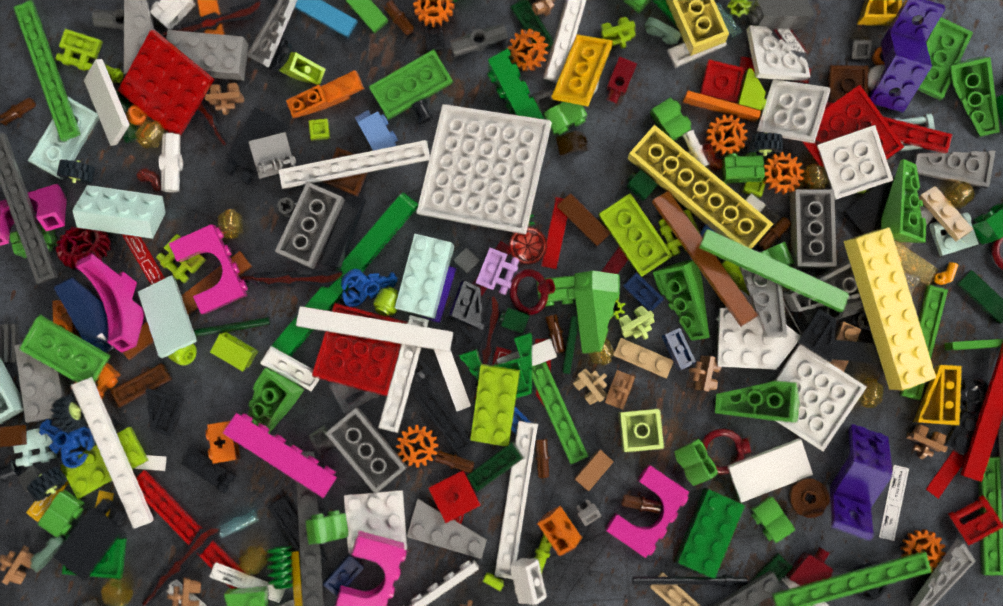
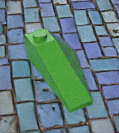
(976, 90)
(903, 206)
(684, 291)
(595, 302)
(272, 398)
(765, 401)

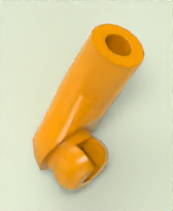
(946, 276)

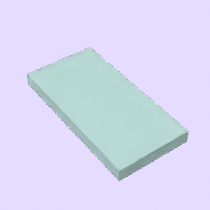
(52, 149)
(167, 316)

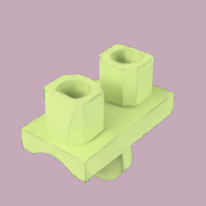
(639, 326)

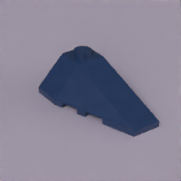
(86, 313)

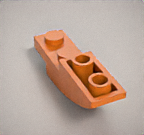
(325, 96)

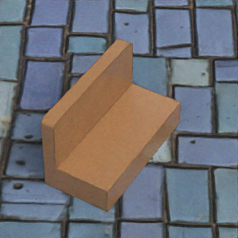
(593, 469)

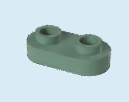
(667, 33)
(39, 560)

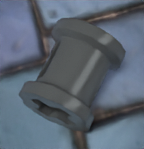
(286, 201)

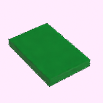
(112, 563)

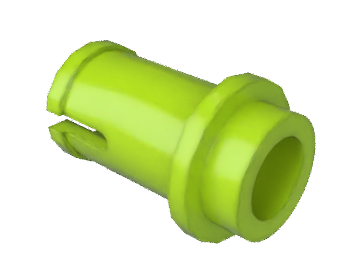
(116, 75)

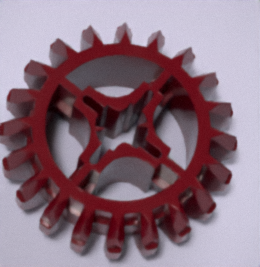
(80, 243)

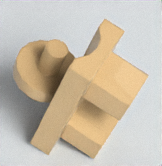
(586, 379)

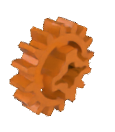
(429, 11)
(520, 46)
(720, 131)
(788, 176)
(414, 454)
(927, 544)

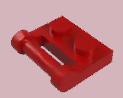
(979, 526)

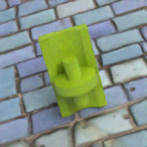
(619, 34)

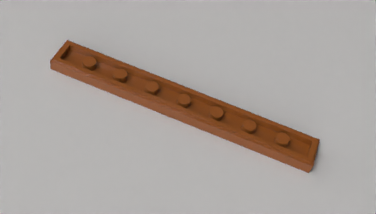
(705, 261)
(145, 337)

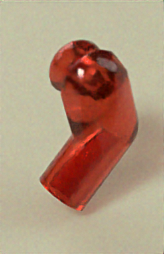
(714, 163)
(152, 177)

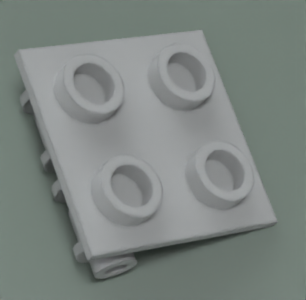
(271, 154)

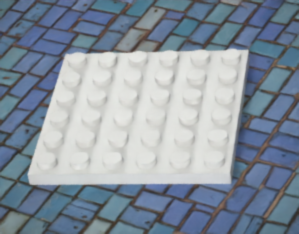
(484, 168)

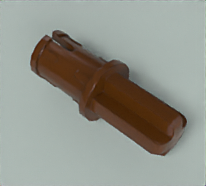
(399, 17)
(17, 111)
(774, 233)
(555, 333)
(542, 458)
(454, 461)
(641, 503)

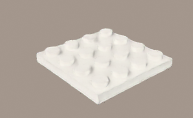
(823, 393)

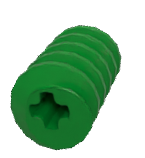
(280, 567)

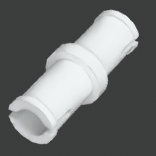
(695, 148)

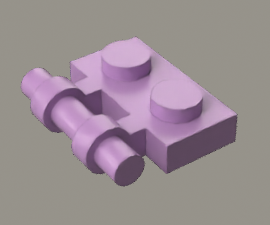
(491, 270)

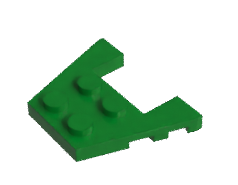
(522, 363)

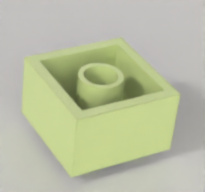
(640, 430)

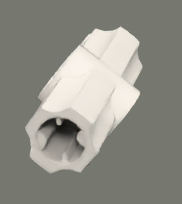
(170, 162)

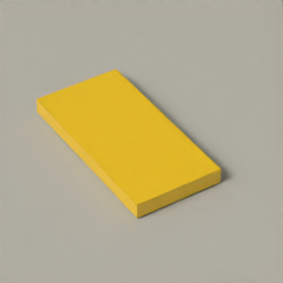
(582, 70)

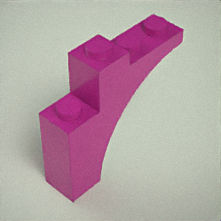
(116, 293)

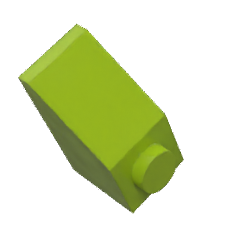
(303, 69)
(751, 92)

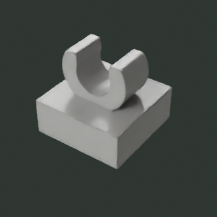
(588, 514)

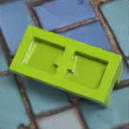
(234, 351)

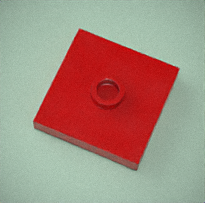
(722, 81)
(454, 497)

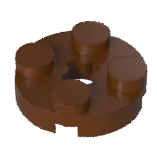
(818, 503)

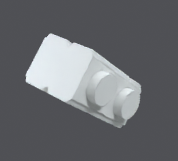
(171, 12)
(528, 581)

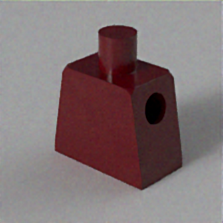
(623, 72)
(810, 568)

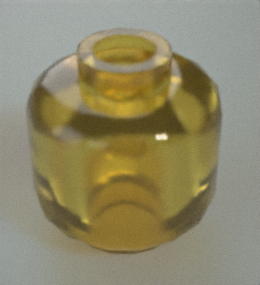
(149, 134)
(815, 177)
(959, 194)
(230, 223)
(605, 356)
(872, 394)
(253, 560)
(117, 593)

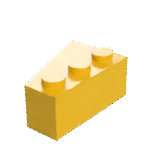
(879, 12)
(941, 397)

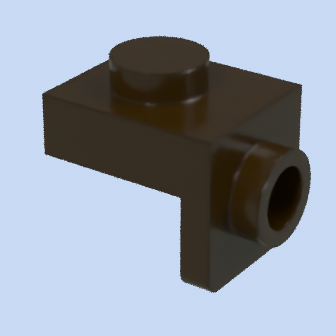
(571, 143)

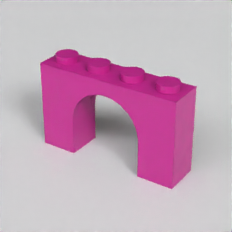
(50, 209)
(210, 241)
(644, 538)
(388, 555)

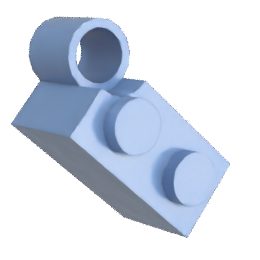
(376, 131)

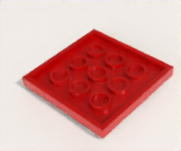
(165, 83)
(851, 114)
(357, 360)

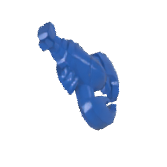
(365, 285)
(68, 442)

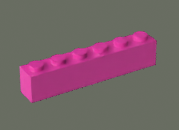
(280, 455)

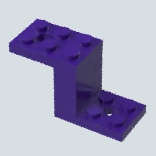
(906, 54)
(860, 482)

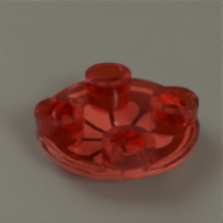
(528, 247)

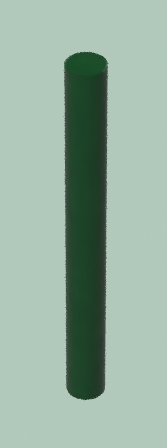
(232, 327)

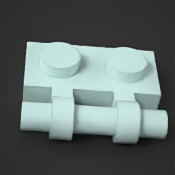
(35, 441)

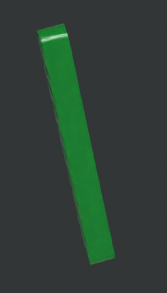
(359, 259)

